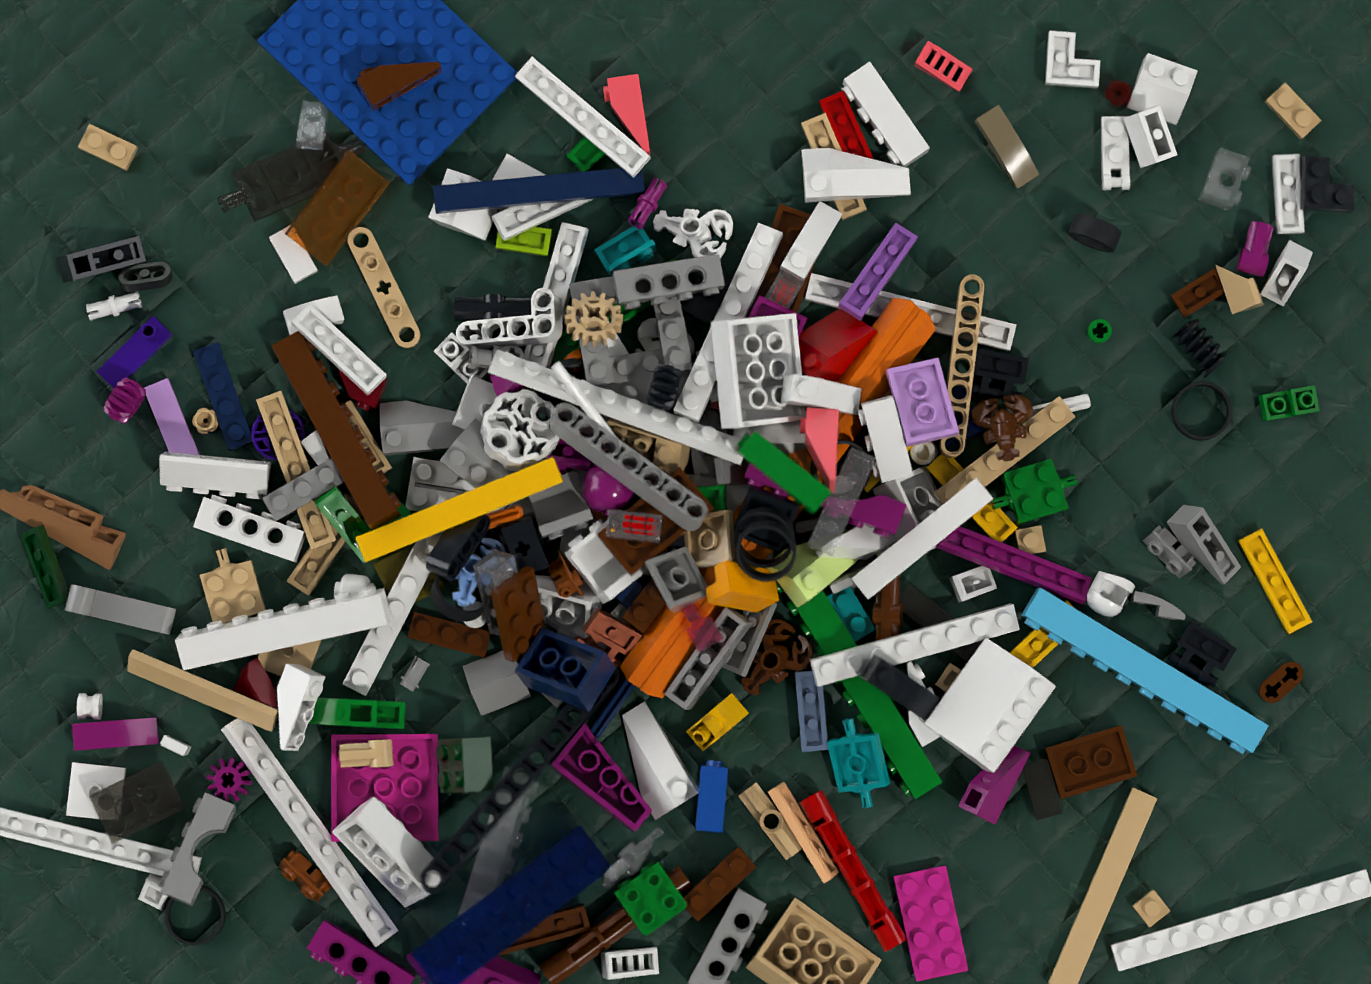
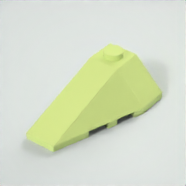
(809, 572)

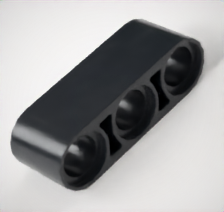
(456, 547)

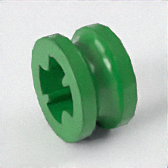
(1093, 325)

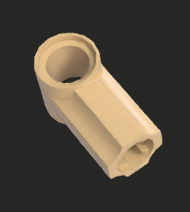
(372, 754)

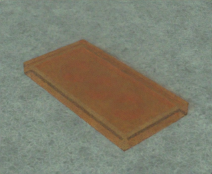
(337, 208)

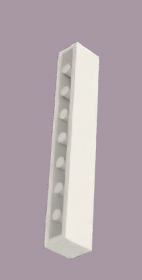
(283, 628)

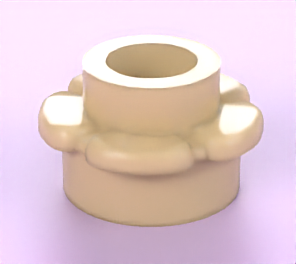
(203, 427)

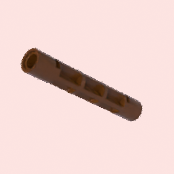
(599, 938)

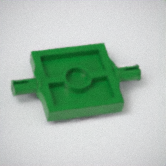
(1034, 491)

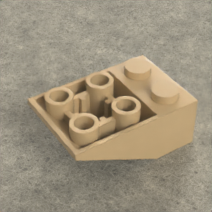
(660, 451)

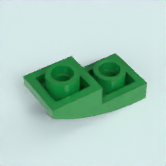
(1288, 403)

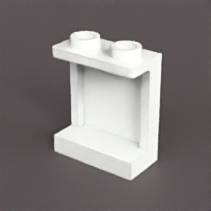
(598, 565)

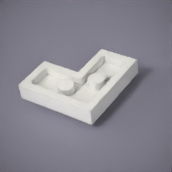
(1063, 68)

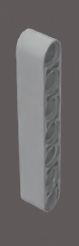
(623, 455)

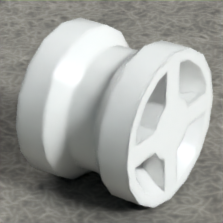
(89, 706)

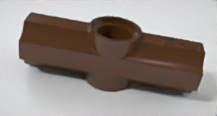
(888, 610)

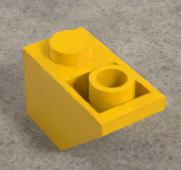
(717, 722)

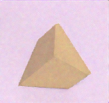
(1240, 292)

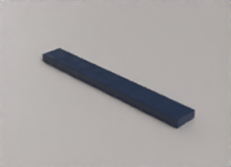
(536, 190)

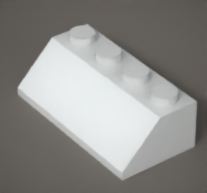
(214, 473)
(387, 850)

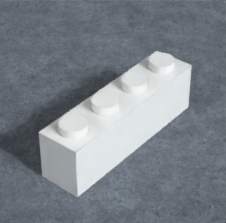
(885, 115)

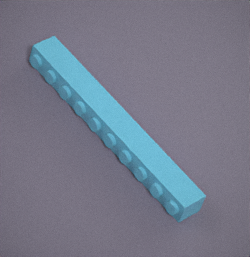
(1143, 670)

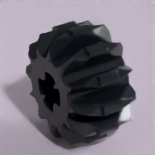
(664, 387)

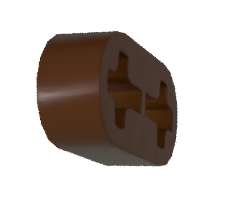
(1284, 687)

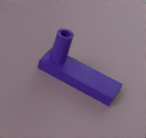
(135, 352)

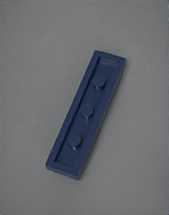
(223, 396)

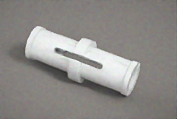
(114, 305)

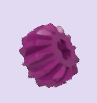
(124, 400)
(238, 779)

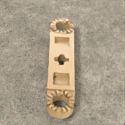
(376, 270)

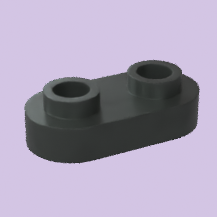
(145, 276)

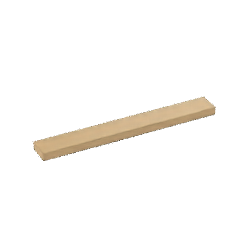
(1103, 888)

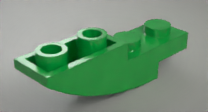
(359, 713)

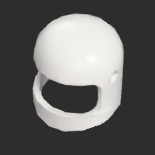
(1108, 594)

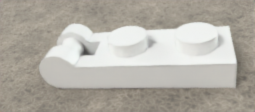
(1114, 152)

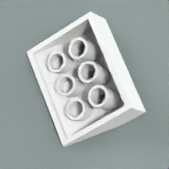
(751, 368)
(989, 705)

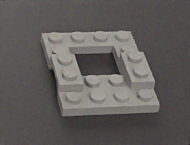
(632, 373)

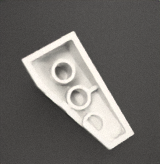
(846, 176)
(658, 768)

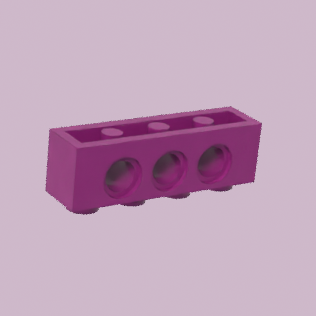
(330, 933)

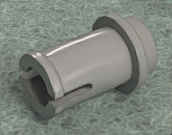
(414, 674)

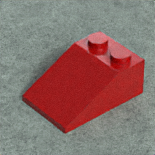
(832, 345)

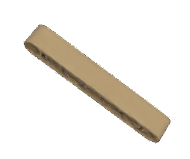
(967, 354)

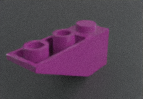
(990, 791)

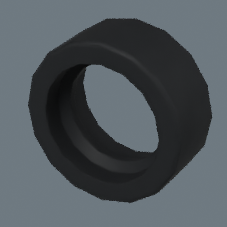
(1094, 233)

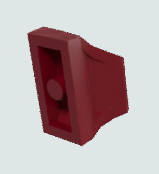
(256, 684)

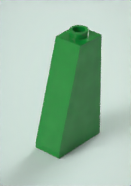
(783, 472)

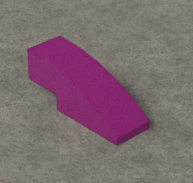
(115, 734)

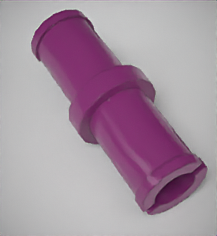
(647, 203)

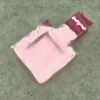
(703, 631)

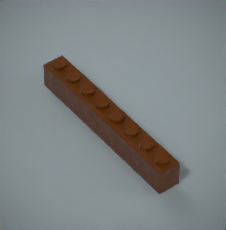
(336, 430)

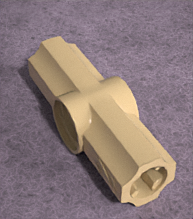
(760, 806)

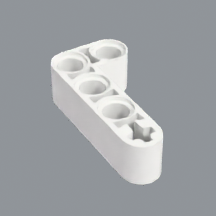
(510, 325)

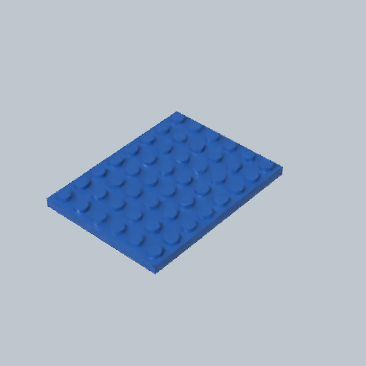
(335, 40)

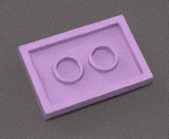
(922, 402)

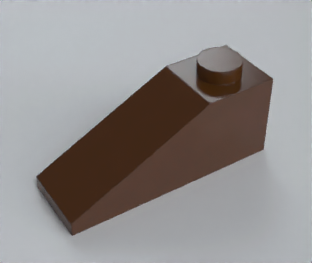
(392, 81)

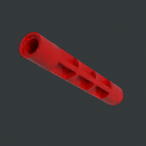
(862, 886)

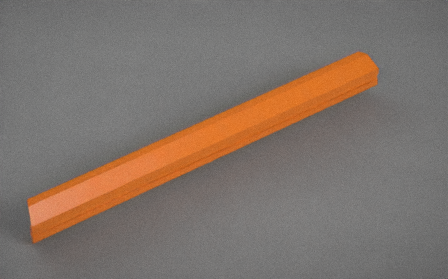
(899, 338)

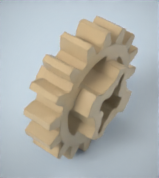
(593, 319)

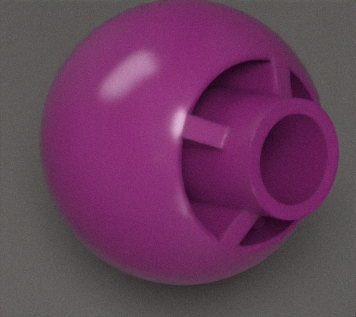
(604, 491)

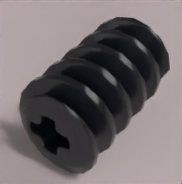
(1200, 347)

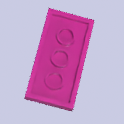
(930, 923)

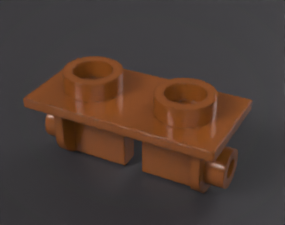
(565, 576)
(296, 869)

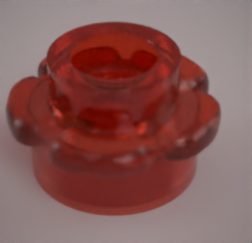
(1124, 89)

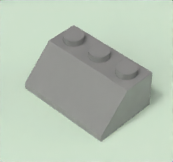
(470, 460)

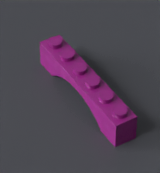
(877, 512)

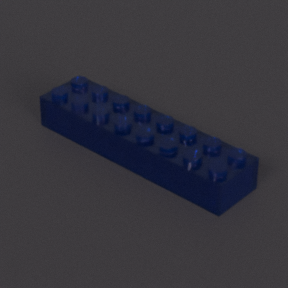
(510, 910)

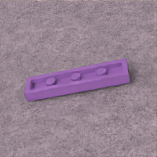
(878, 271)

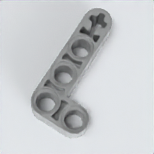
(120, 609)

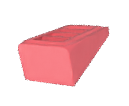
(948, 58)

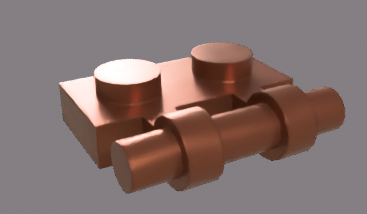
(610, 631)

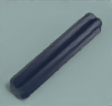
(611, 707)

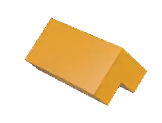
(740, 591)

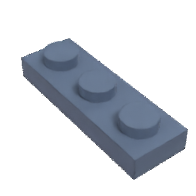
(811, 712)

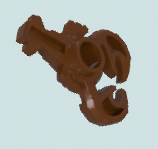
(1003, 424)
(777, 657)

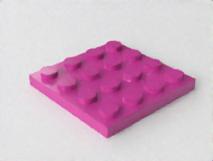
(406, 788)

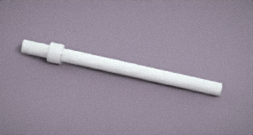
(572, 387)

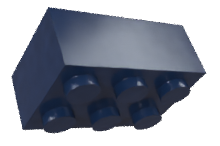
(565, 669)

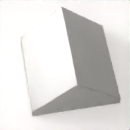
(677, 578)
(494, 683)

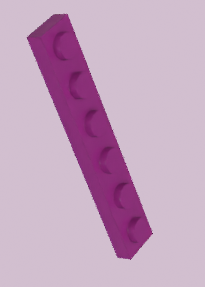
(1017, 564)

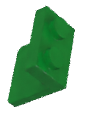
(651, 898)

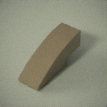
(1007, 146)

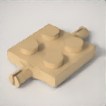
(232, 590)

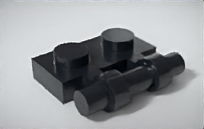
(998, 367)
(1205, 646)

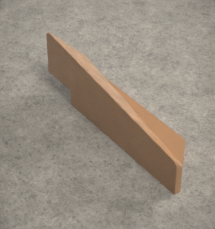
(65, 523)

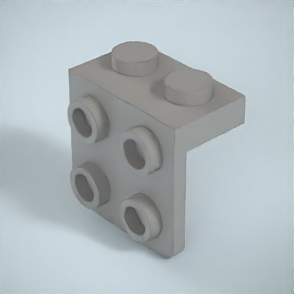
(561, 507)

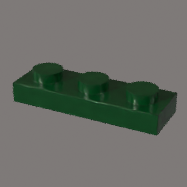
(45, 566)

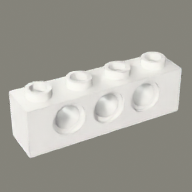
(209, 520)

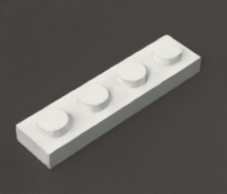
(522, 218)
(338, 349)

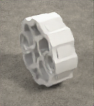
(502, 426)

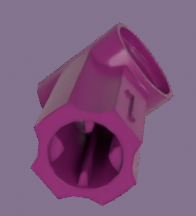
(1254, 255)

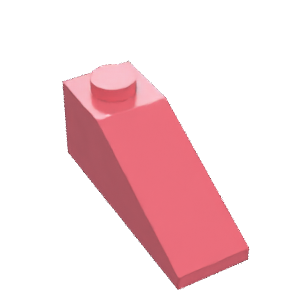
(627, 104)
(821, 441)

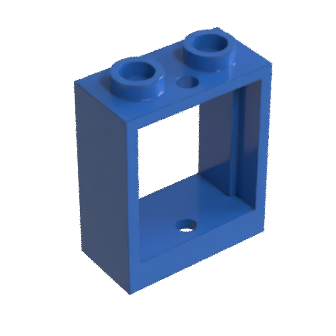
(711, 796)

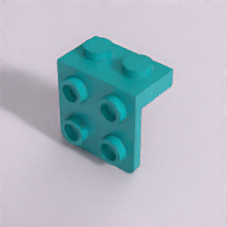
(626, 250)

